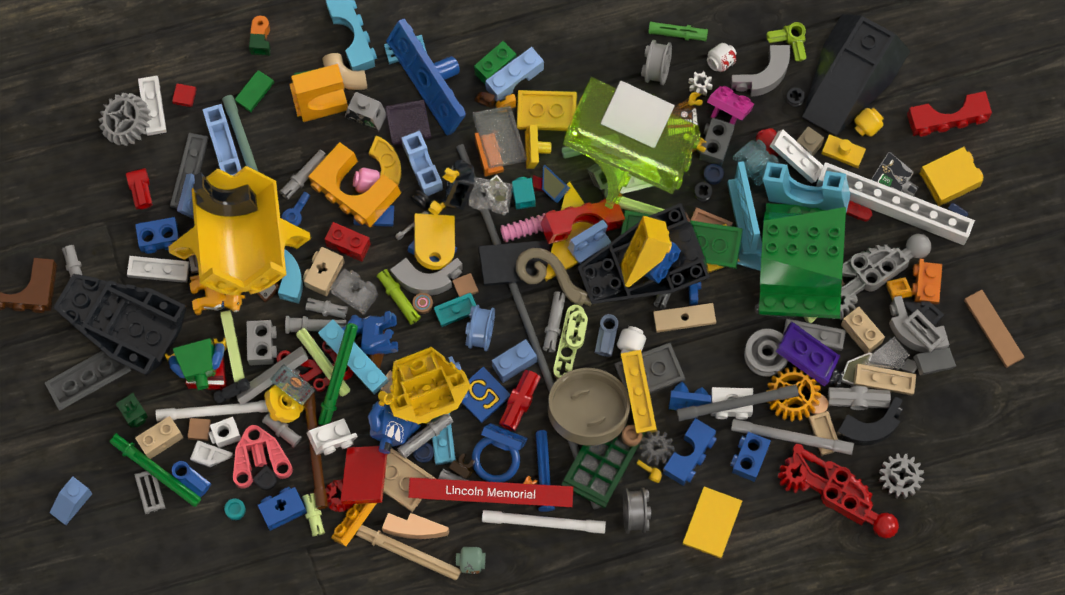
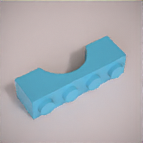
(358, 54)
(358, 360)

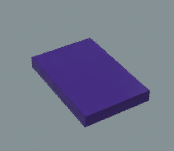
(807, 353)

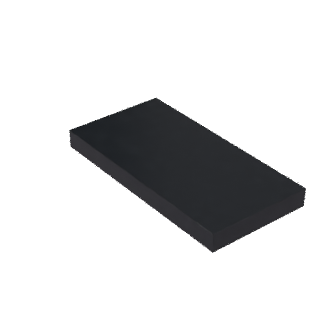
(499, 262)

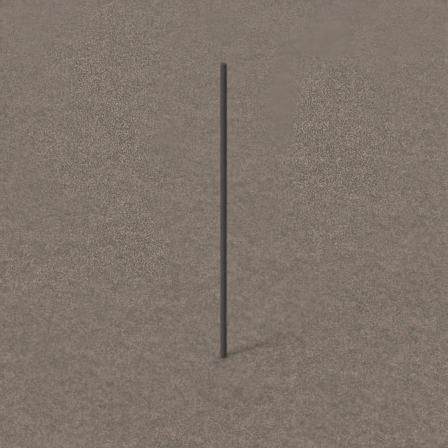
(520, 306)

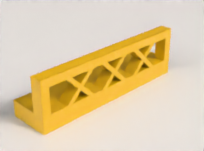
(638, 392)

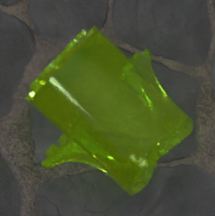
(625, 156)

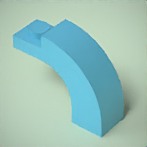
(292, 283)

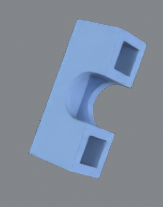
(524, 66)
(421, 163)

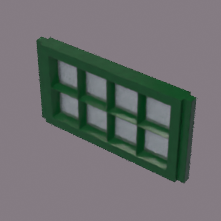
(600, 469)

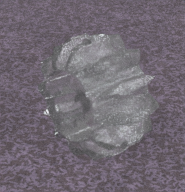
(652, 442)

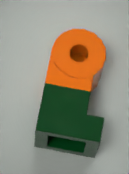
(259, 31)

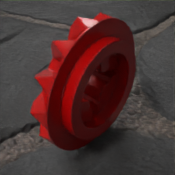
(334, 503)

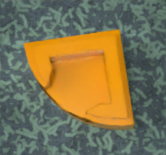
(510, 101)

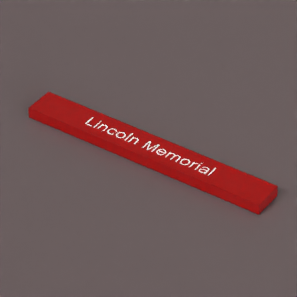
(491, 492)

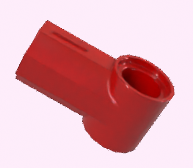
(139, 184)

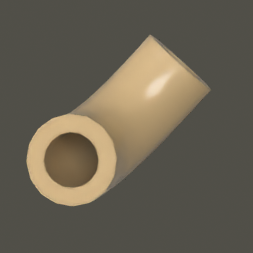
(352, 79)

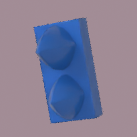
(682, 398)

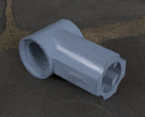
(606, 337)

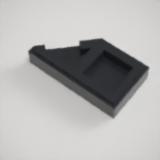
(926, 309)

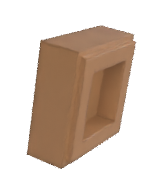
(465, 285)
(199, 429)

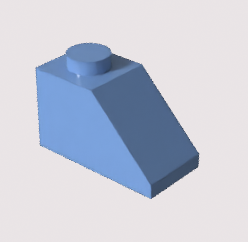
(70, 500)

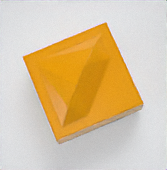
(899, 287)

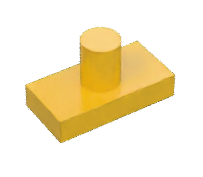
(534, 147)
(843, 151)

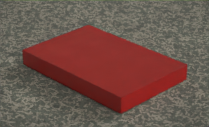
(363, 475)

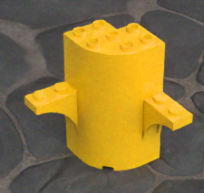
(241, 250)

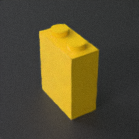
(951, 176)

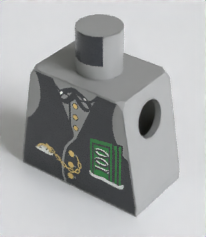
(364, 111)
(895, 175)

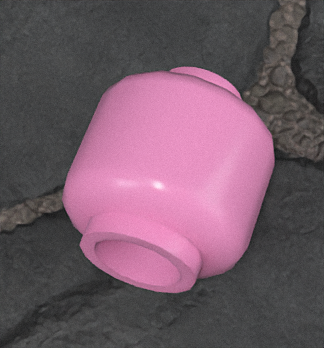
(365, 179)

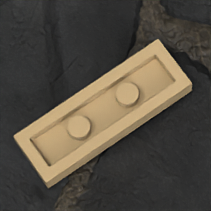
(884, 379)

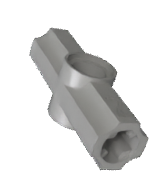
(859, 398)

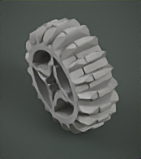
(126, 129)

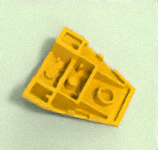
(426, 386)

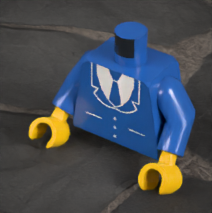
(388, 428)

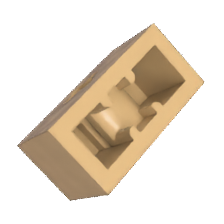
(322, 282)
(862, 330)
(159, 437)

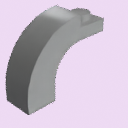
(767, 79)
(419, 282)
(903, 335)

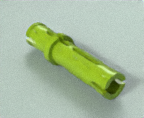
(393, 289)

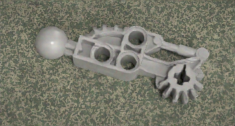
(873, 261)

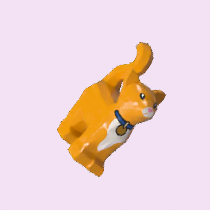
(213, 299)

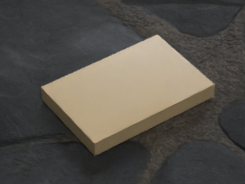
(397, 479)

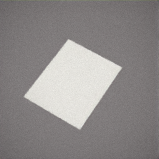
(637, 114)

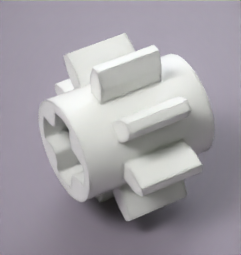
(702, 79)

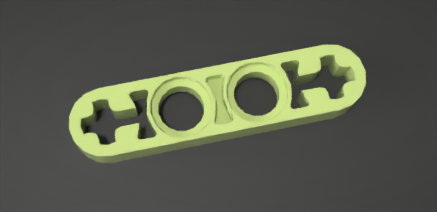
(232, 345)
(558, 364)

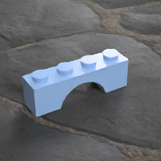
(222, 139)

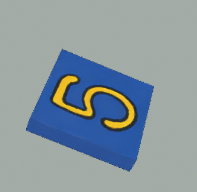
(484, 395)

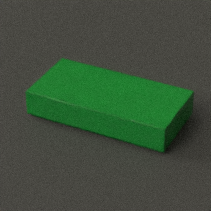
(254, 91)

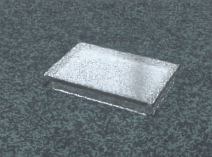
(499, 137)

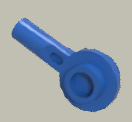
(293, 215)

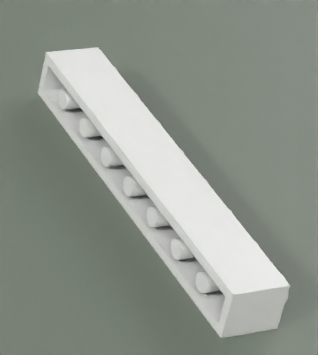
(904, 206)

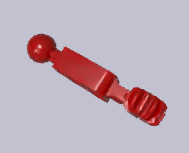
(851, 490)

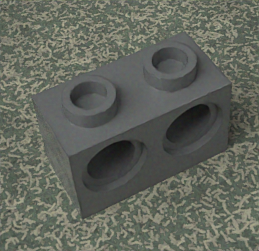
(720, 142)

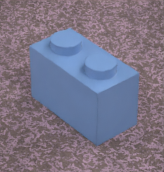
(514, 361)

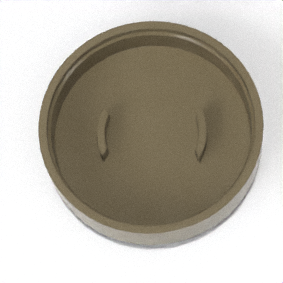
(588, 406)

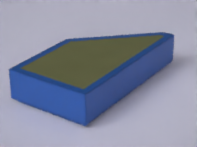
(553, 184)

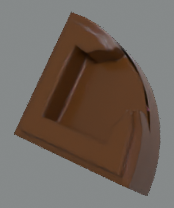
(485, 99)

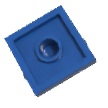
(502, 439)

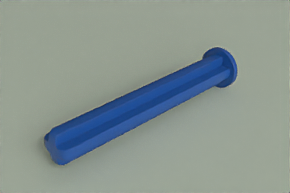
(543, 464)

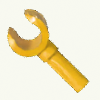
(655, 475)

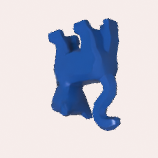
(372, 328)

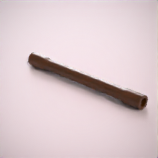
(319, 491)

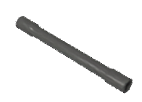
(779, 394)

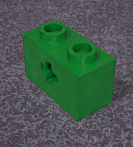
(494, 61)

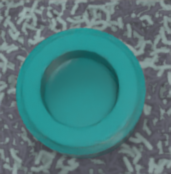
(235, 509)

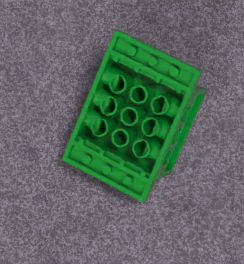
(802, 261)

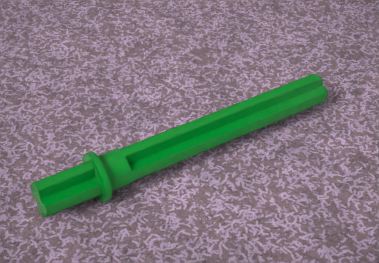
(337, 376)
(134, 454)

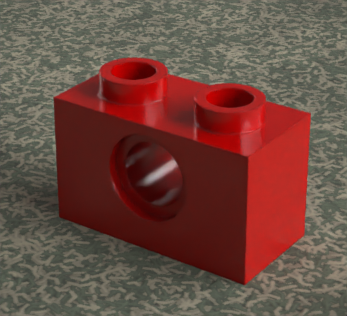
(347, 241)

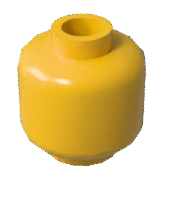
(868, 122)

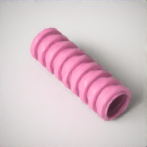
(522, 228)

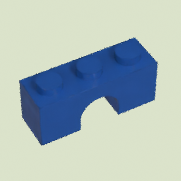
(680, 467)

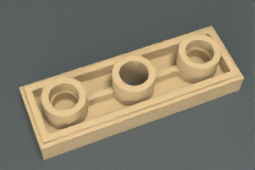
(697, 316)

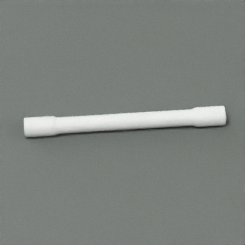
(259, 406)
(584, 525)

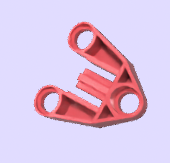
(242, 461)

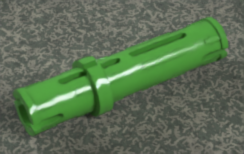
(678, 31)

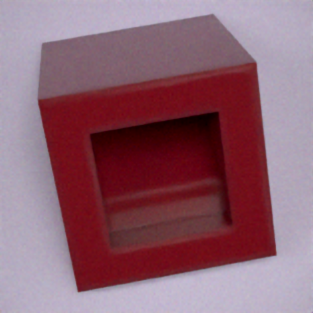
(537, 183)

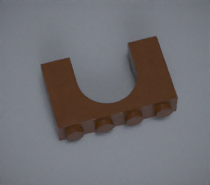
(38, 293)

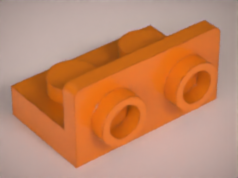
(927, 282)

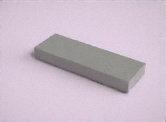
(829, 336)

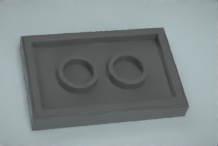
(660, 368)

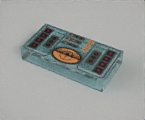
(292, 384)

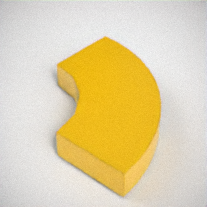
(387, 158)

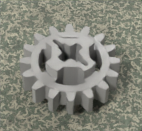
(893, 474)

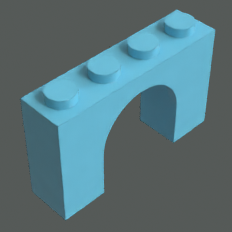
(785, 190)

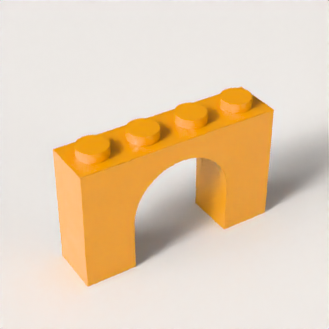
(318, 93)
(364, 207)

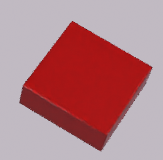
(184, 95)

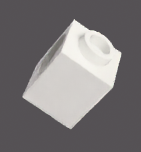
(232, 437)

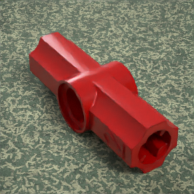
(519, 400)

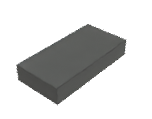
(935, 361)

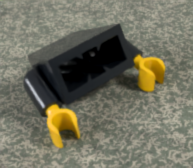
(458, 187)

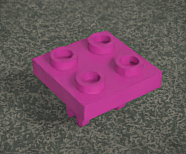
(726, 100)

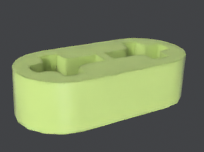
(572, 328)

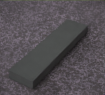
(190, 163)

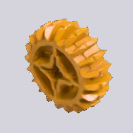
(800, 400)

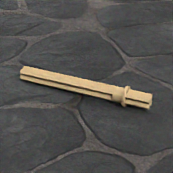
(408, 552)

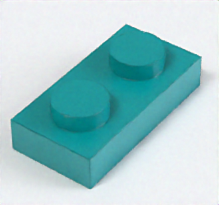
(454, 309)

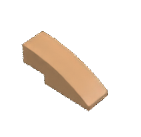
(413, 528)

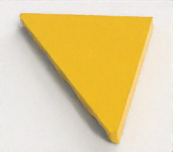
(560, 249)

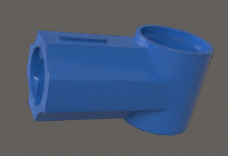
(191, 479)

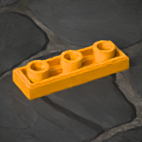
(354, 519)

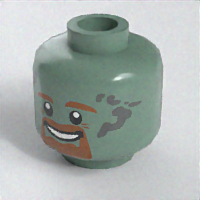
(471, 560)

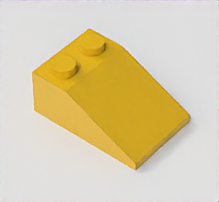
(645, 249)

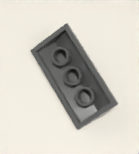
(84, 379)

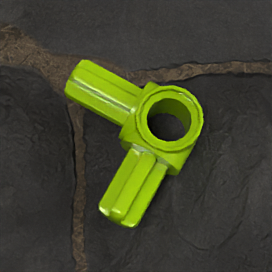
(786, 35)

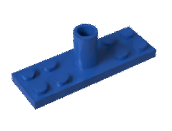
(428, 76)

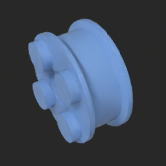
(480, 328)

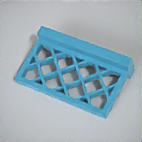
(744, 211)

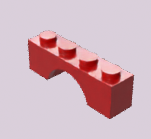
(925, 119)
(558, 224)

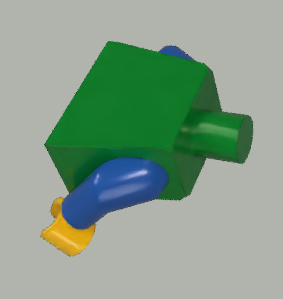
(197, 361)

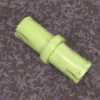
(313, 515)

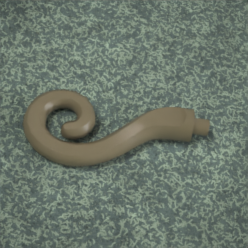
(571, 291)

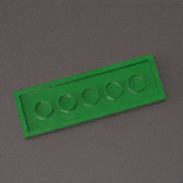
(719, 242)

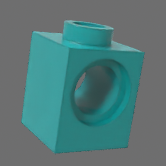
(523, 193)

